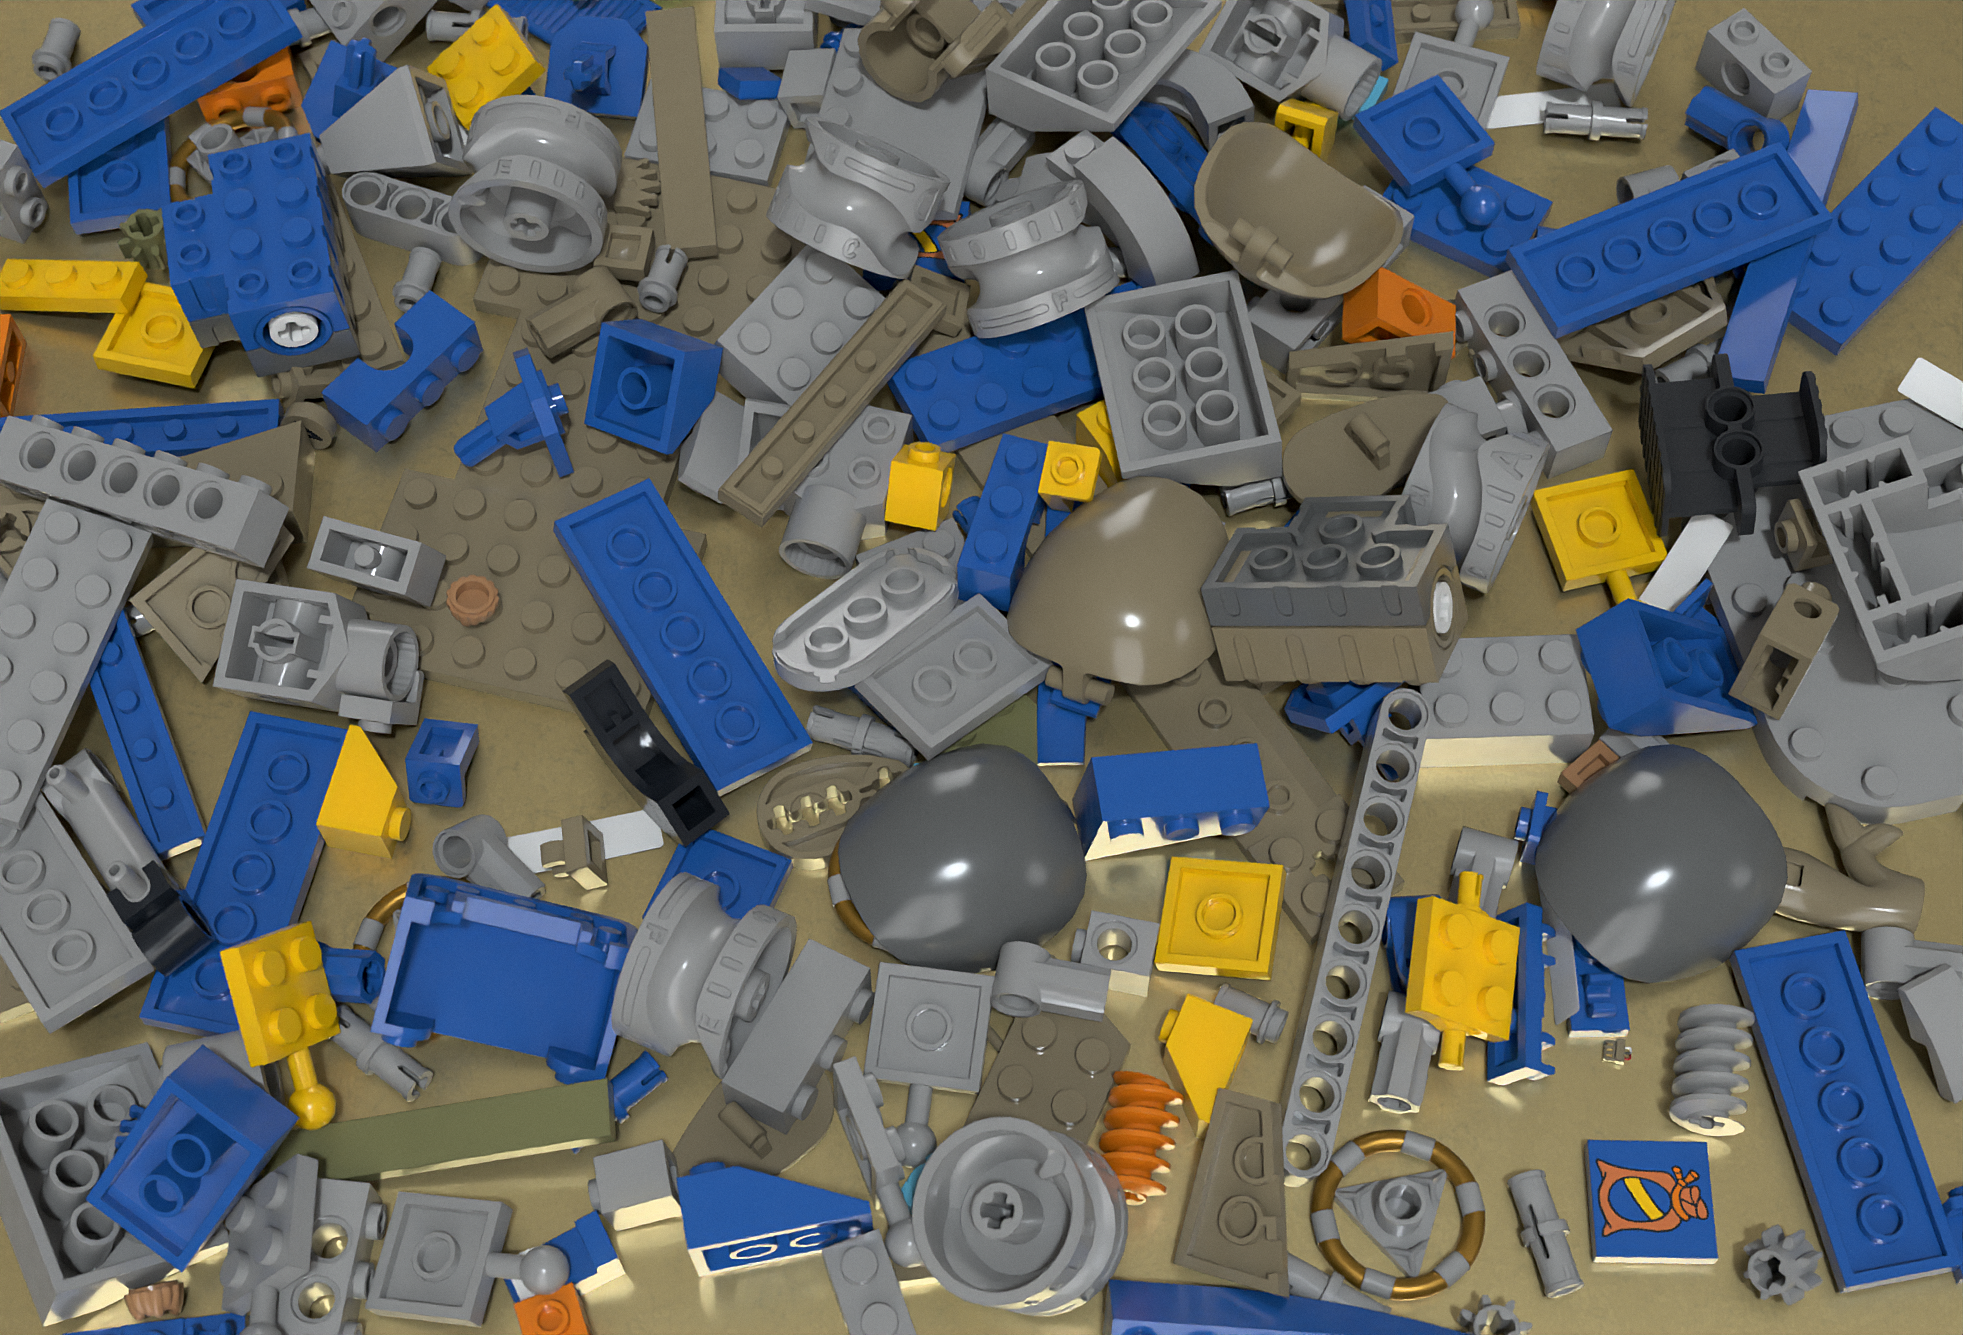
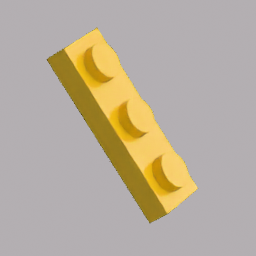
(70, 285)

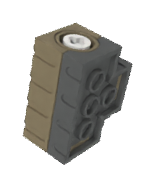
(1338, 596)

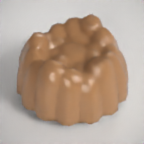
(472, 599)
(155, 1299)

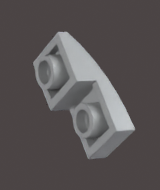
(712, 448)
(1936, 1020)

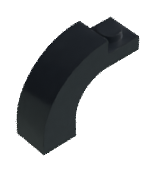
(642, 760)

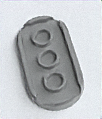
(864, 619)

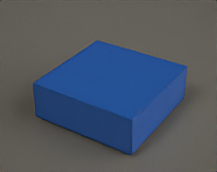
(749, 82)

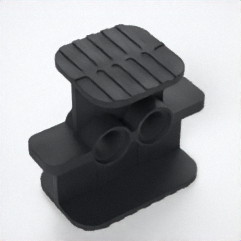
(1718, 443)

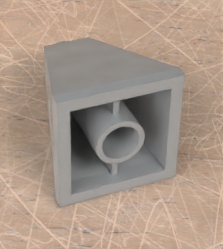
(397, 131)

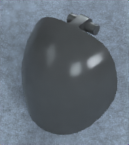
(964, 859)
(1661, 864)

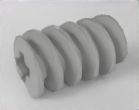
(1707, 1068)

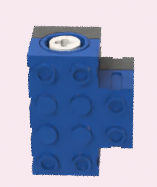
(264, 258)

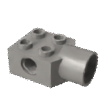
(762, 32)
(1293, 53)
(844, 495)
(311, 649)

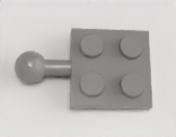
(1468, 71)
(928, 1035)
(877, 1155)
(269, 1242)
(445, 1259)

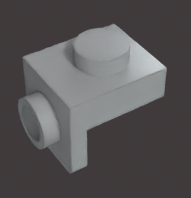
(380, 714)

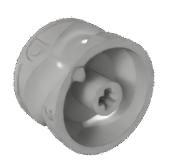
(1604, 41)
(536, 184)
(858, 199)
(1030, 259)
(1475, 489)
(701, 972)
(1019, 1217)

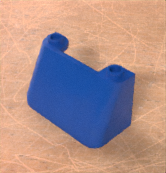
(504, 975)

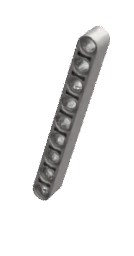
(1368, 912)

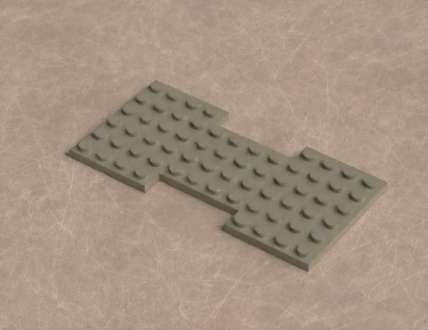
(503, 510)

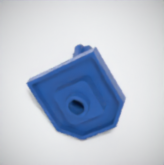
(598, 67)
(341, 82)
(521, 419)
(1341, 707)

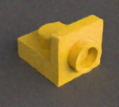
(1069, 475)

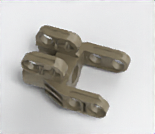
(923, 43)

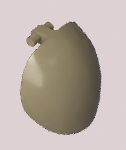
(1290, 215)
(1121, 589)

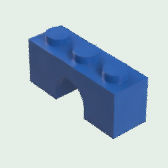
(381, 403)
(1002, 523)

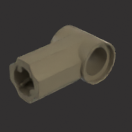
(593, 300)

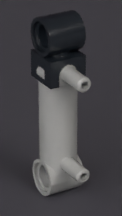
(141, 888)

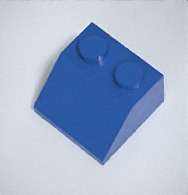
(650, 383)

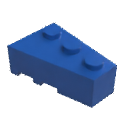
(1168, 798)

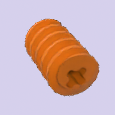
(1136, 1132)

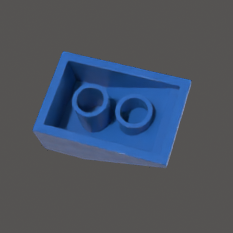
(1661, 672)
(191, 1157)
(754, 1218)

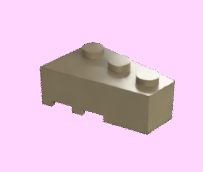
(276, 457)

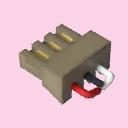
(1615, 1051)

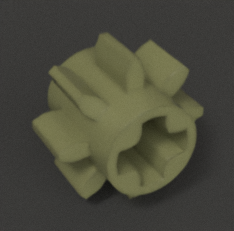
(145, 239)

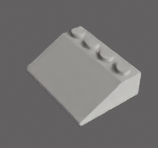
(1090, 61)
(936, 130)
(1185, 383)
(53, 1150)

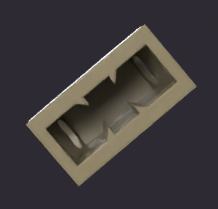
(1795, 627)

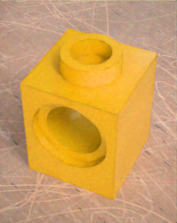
(920, 486)

